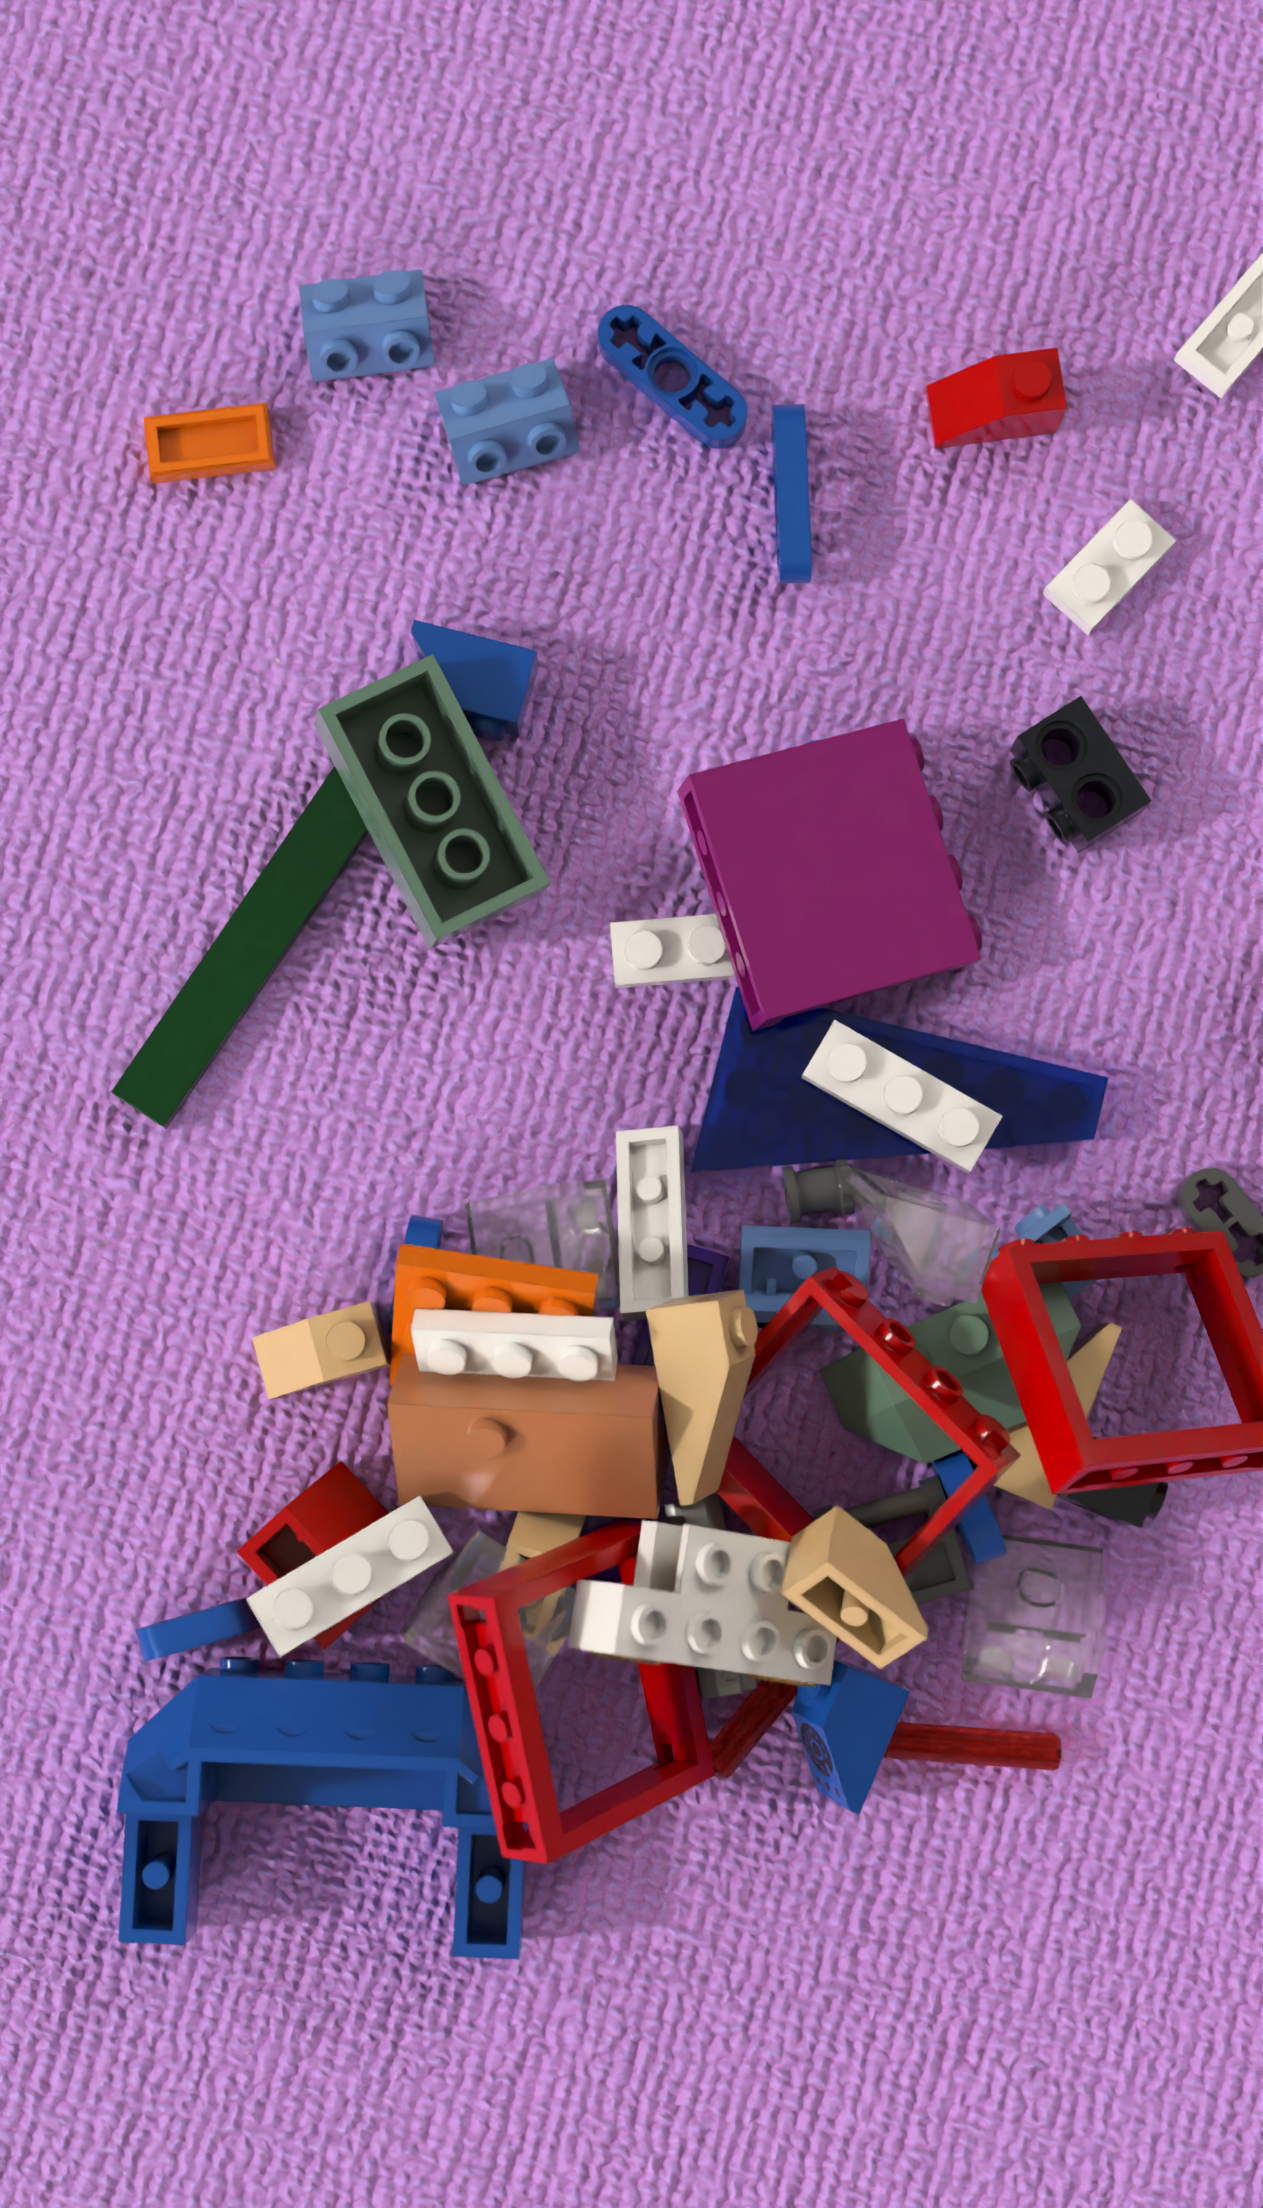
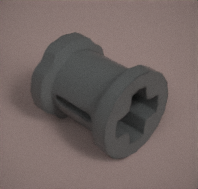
(816, 1191)

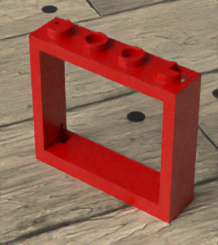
(1047, 1391)
(767, 1504)
(509, 1717)

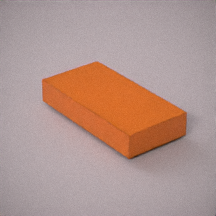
(209, 443)

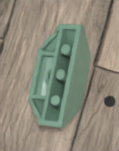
(965, 1346)

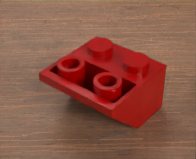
(309, 1526)

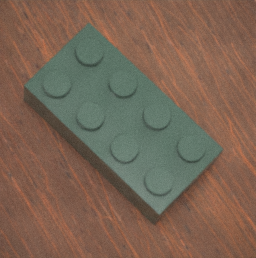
(430, 801)

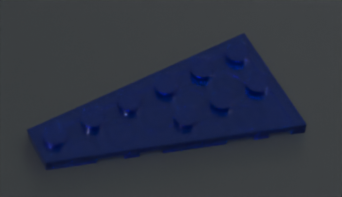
(772, 1117)

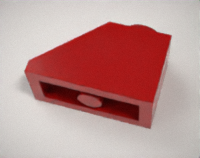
(998, 399)

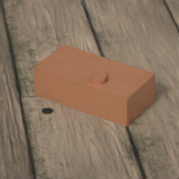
(530, 1442)

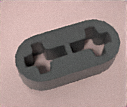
(1233, 1203)

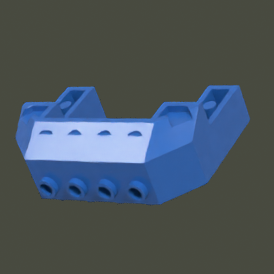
(310, 1742)

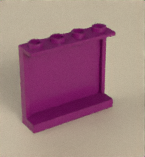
(829, 871)

